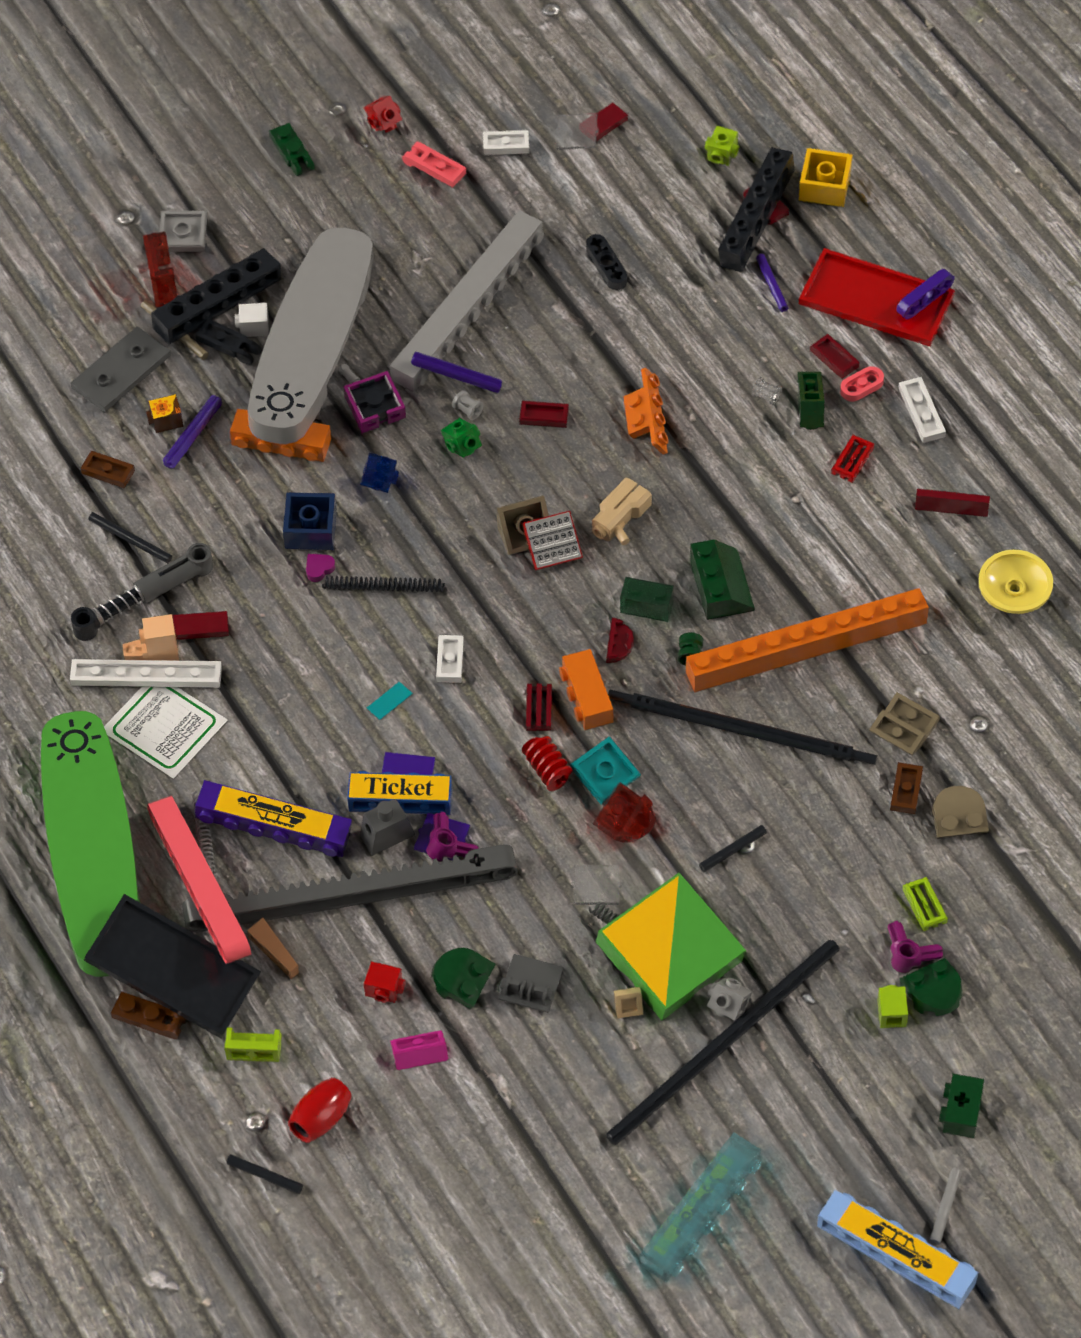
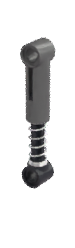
(144, 590)

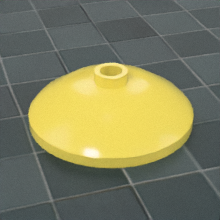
(1018, 572)

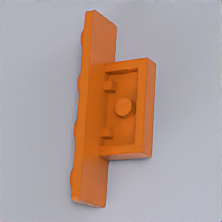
(645, 412)

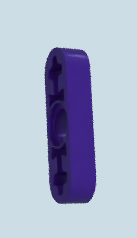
(925, 294)

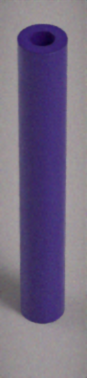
(772, 283)

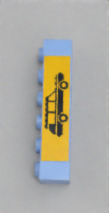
(897, 1248)

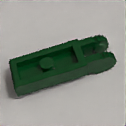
(291, 148)

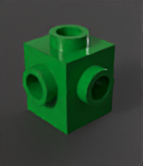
(461, 437)

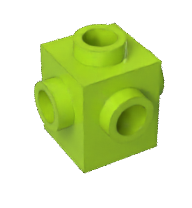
(722, 146)

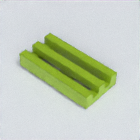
(925, 924)

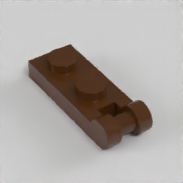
(147, 1015)

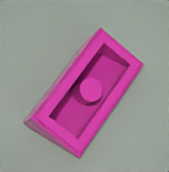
(419, 1050)

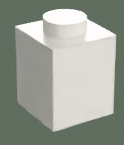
(253, 319)

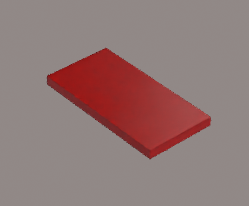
(871, 296)

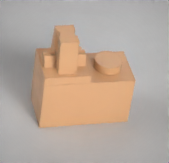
(155, 642)

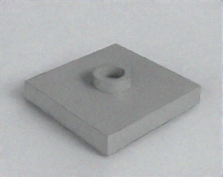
(184, 230)

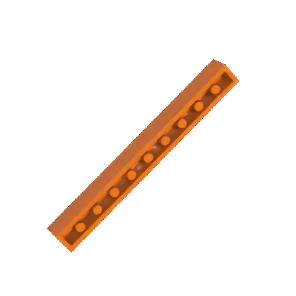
(806, 640)

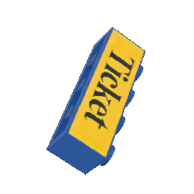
(413, 791)

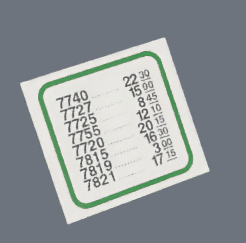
(164, 727)

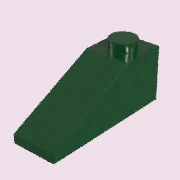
(811, 400)

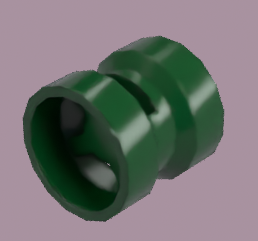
(689, 644)

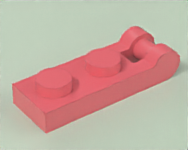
(434, 164)

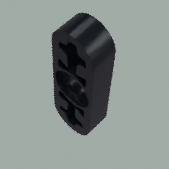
(606, 271)

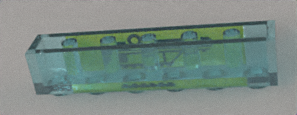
(700, 1208)

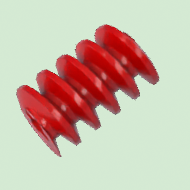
(547, 762)

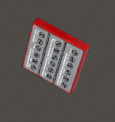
(552, 540)

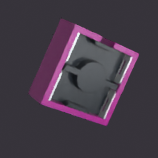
(374, 401)

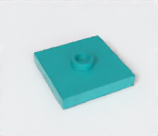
(603, 769)

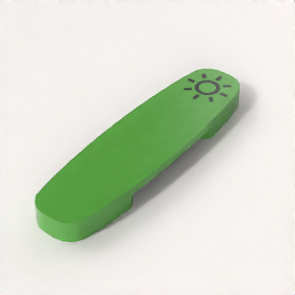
(85, 827)

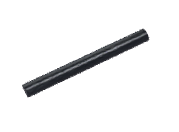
(130, 537)

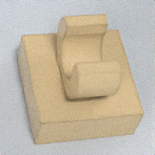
(628, 1002)

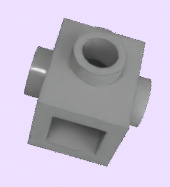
(728, 998)

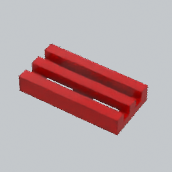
(836, 469)

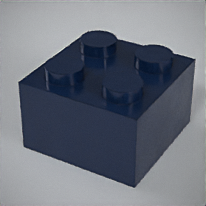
(309, 521)

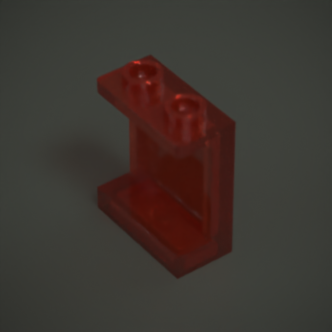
(162, 280)

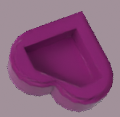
(318, 566)

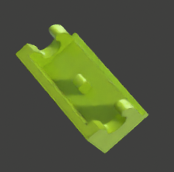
(253, 1046)

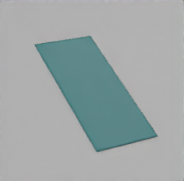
(389, 700)

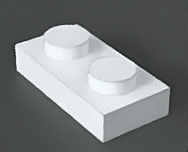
(506, 142)
(450, 658)

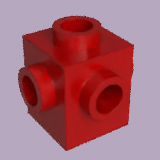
(383, 114)

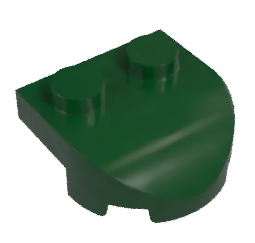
(461, 975)
(934, 988)

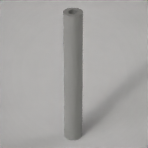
(945, 1206)

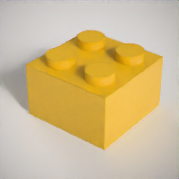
(825, 177)

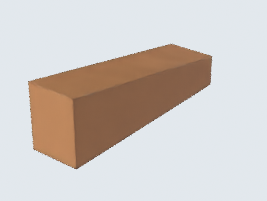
(271, 946)

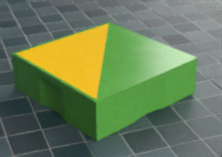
(670, 945)

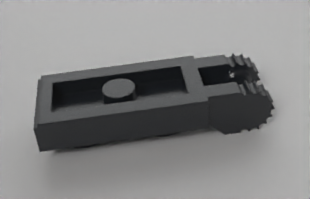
(227, 341)

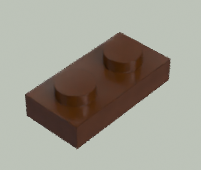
(107, 469)
(906, 788)

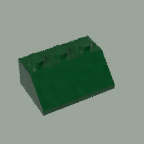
(720, 579)

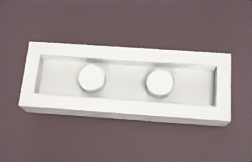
(922, 409)

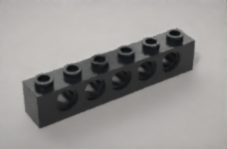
(756, 209)
(216, 295)

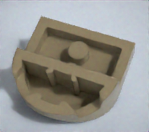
(959, 812)

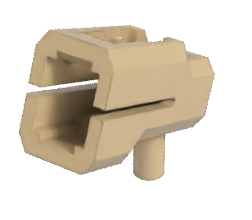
(619, 509)

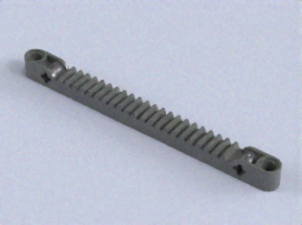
(494, 864)

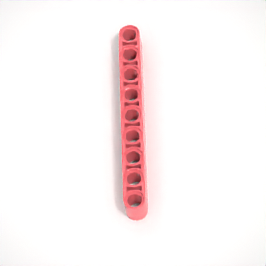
(199, 880)

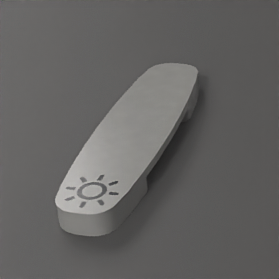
(309, 335)

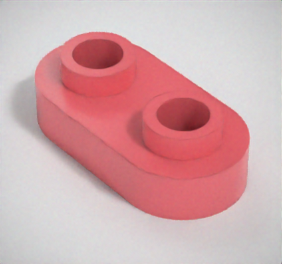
(860, 383)

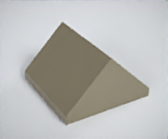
(511, 518)

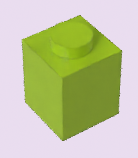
(892, 1006)

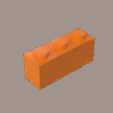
(586, 689)

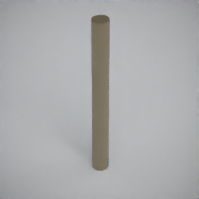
(186, 340)

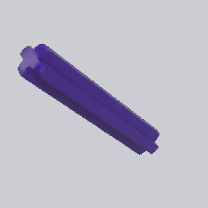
(456, 372)
(192, 431)

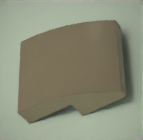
(905, 724)

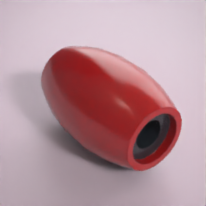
(319, 1110)

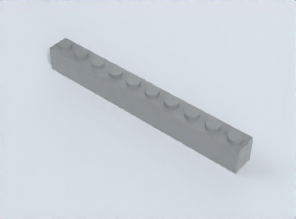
(468, 298)

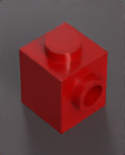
(383, 982)

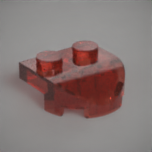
(626, 815)

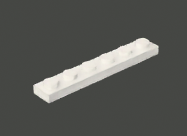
(145, 673)

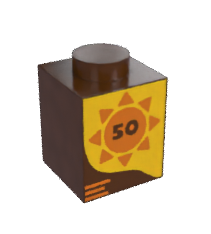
(164, 413)

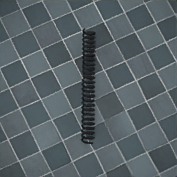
(393, 586)

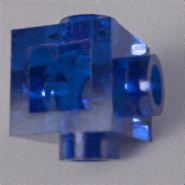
(379, 473)

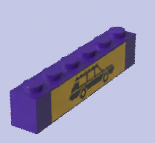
(273, 819)

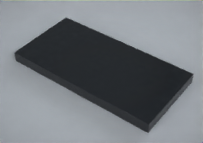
(171, 966)

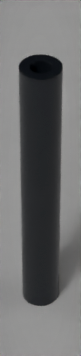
(732, 848)
(264, 1173)

